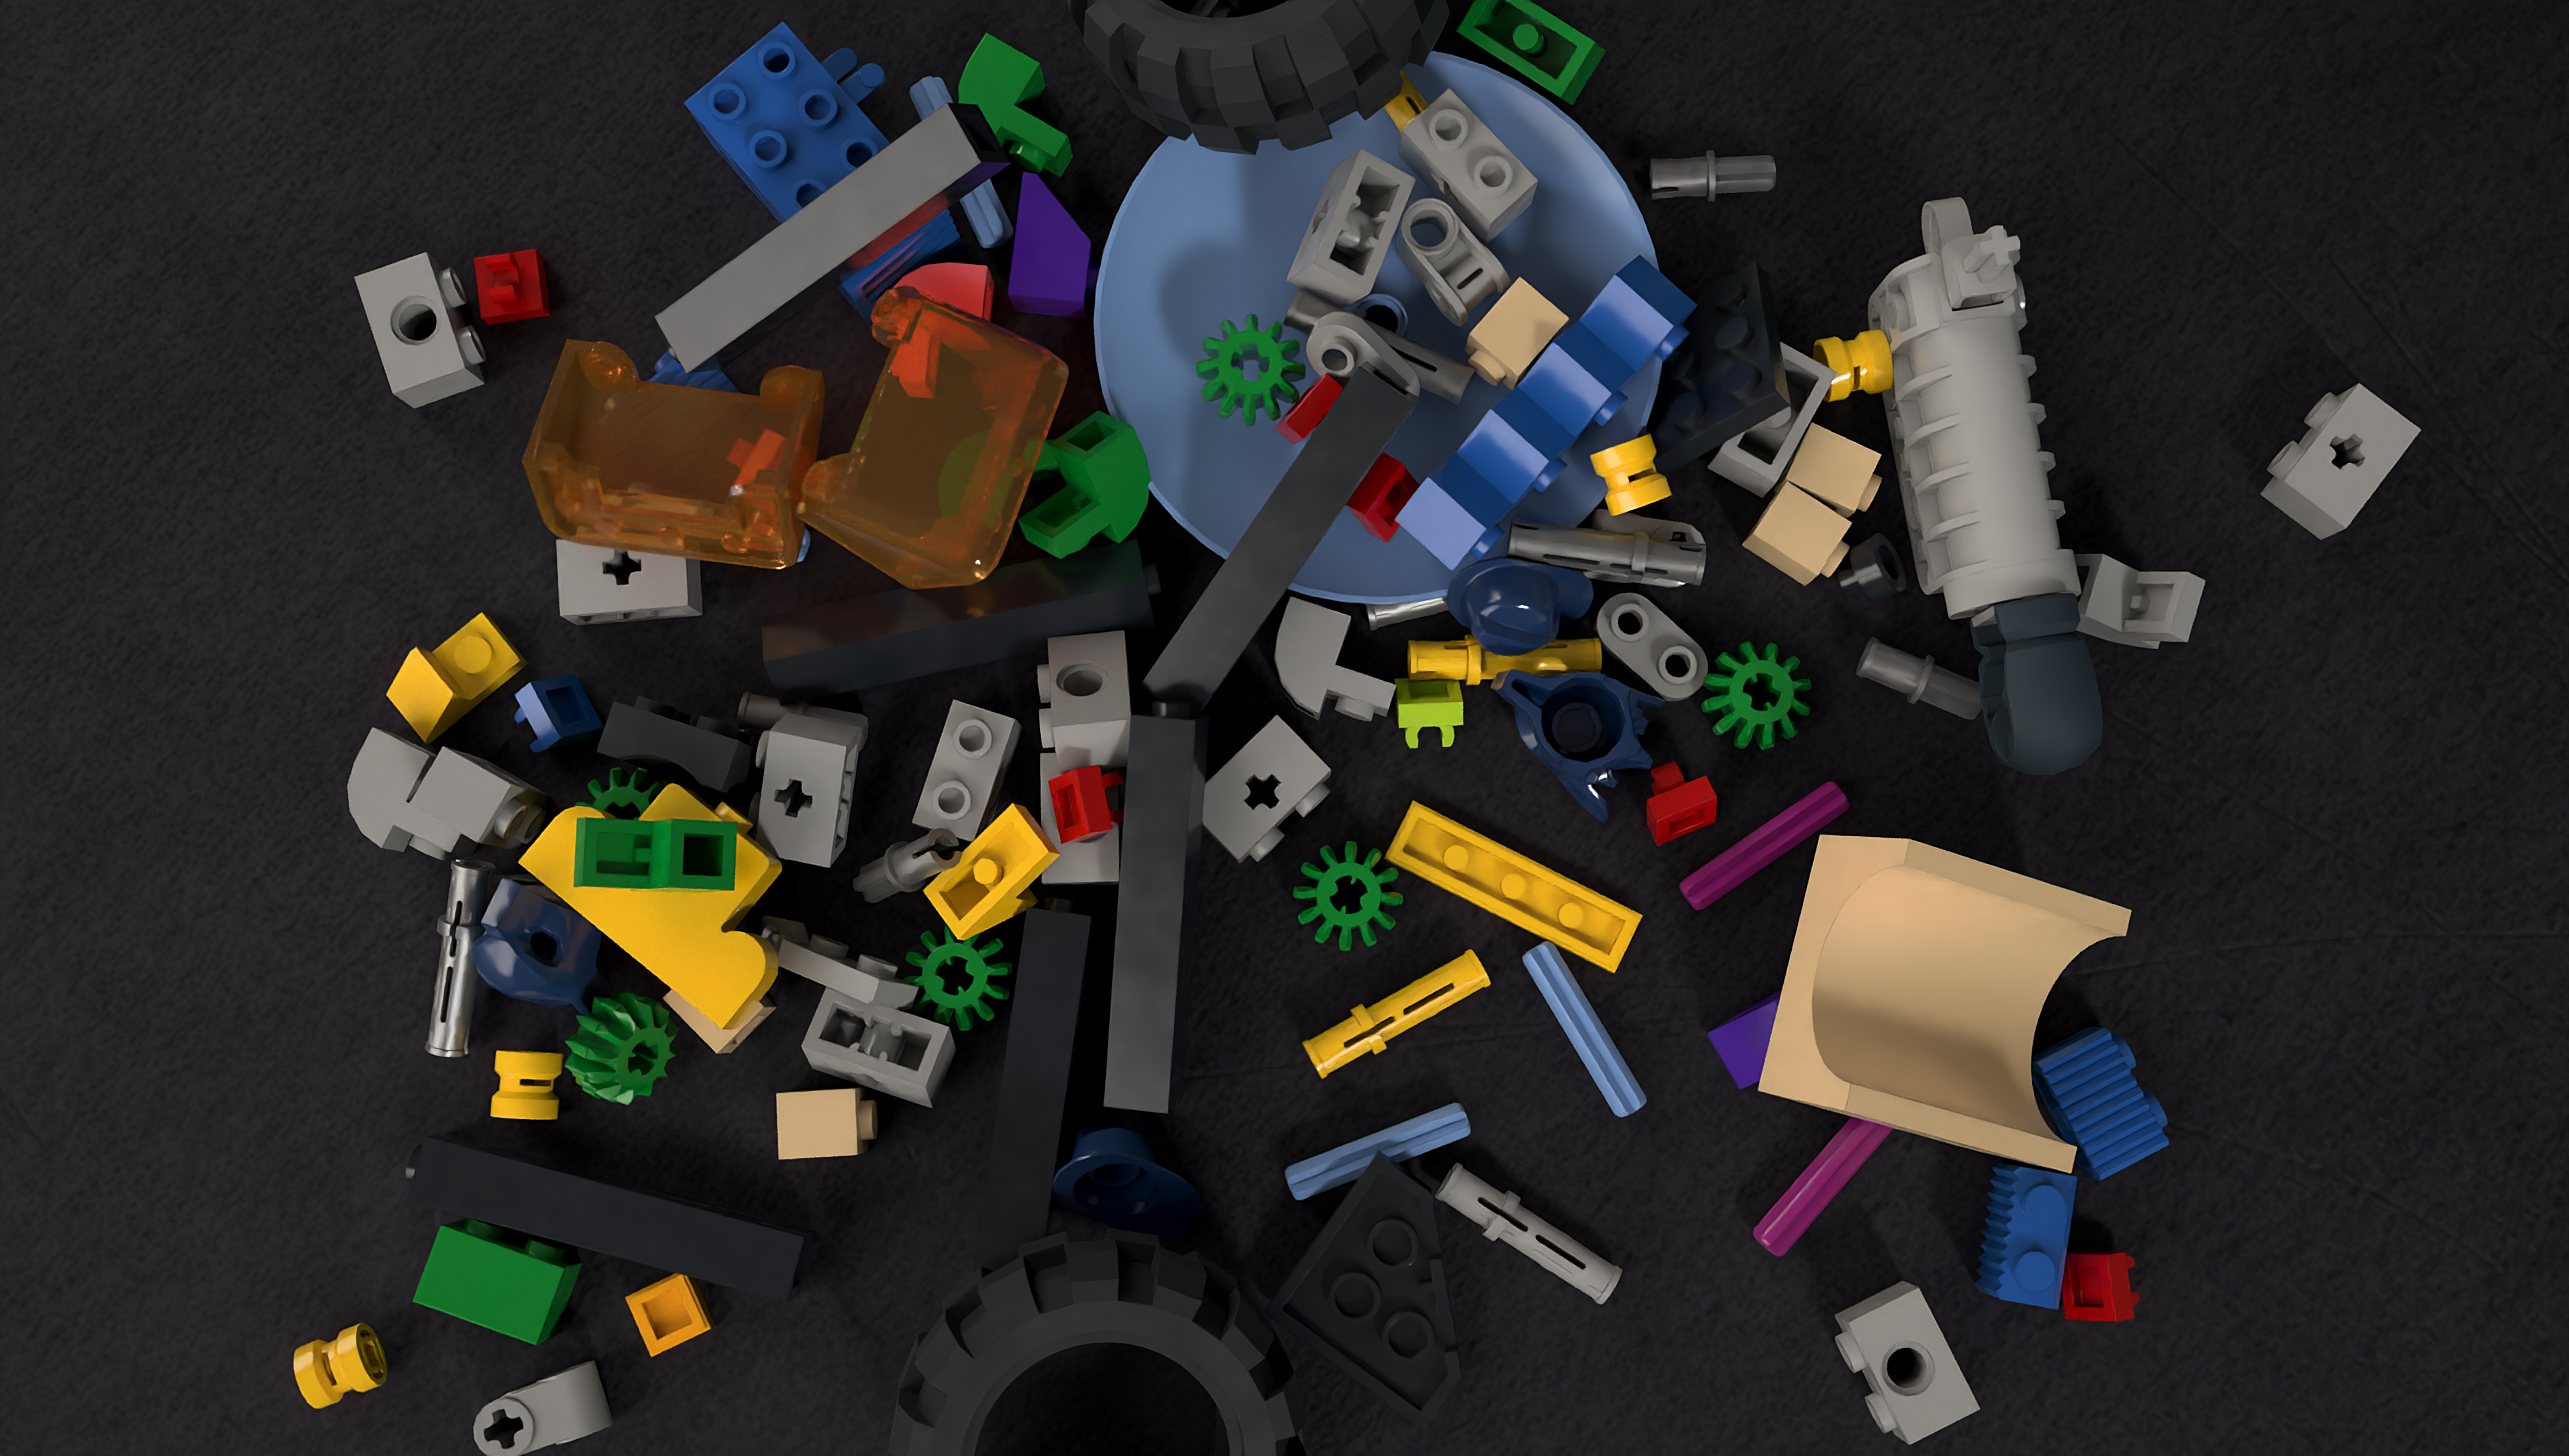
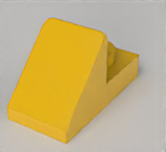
(454, 678)
(993, 874)

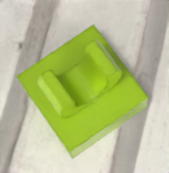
(1428, 705)

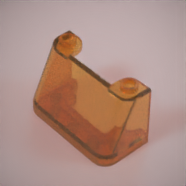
(939, 445)
(674, 463)

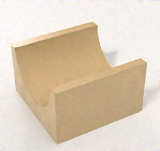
(1925, 993)

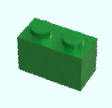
(1534, 44)
(498, 1280)

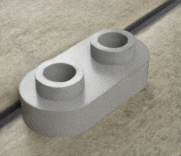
(1359, 344)
(1647, 650)

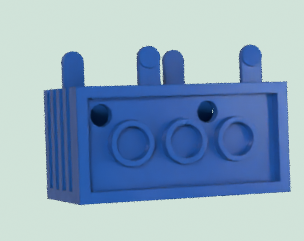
(799, 134)

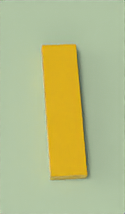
(1513, 887)

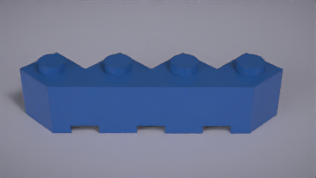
(1544, 416)

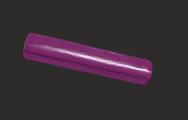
(1764, 845)
(1819, 1184)

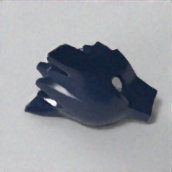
(1579, 728)
(539, 951)

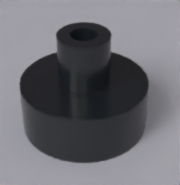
(1874, 569)

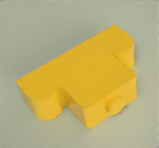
(676, 935)

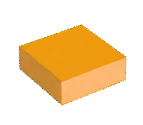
(670, 1312)

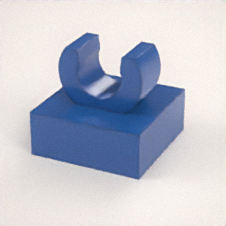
(557, 712)

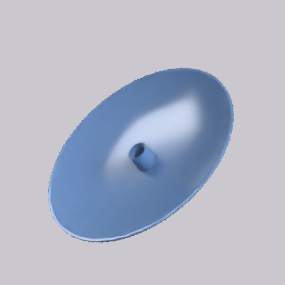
(1215, 241)

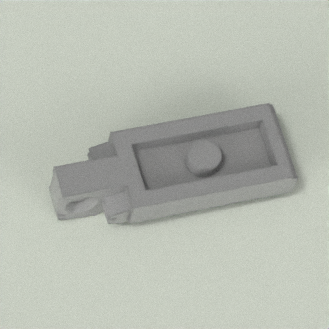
(826, 963)

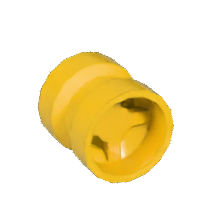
(1858, 362)
(1623, 461)
(526, 1100)
(334, 1367)

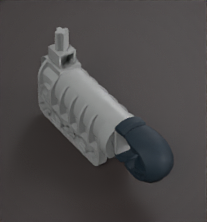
(1982, 489)

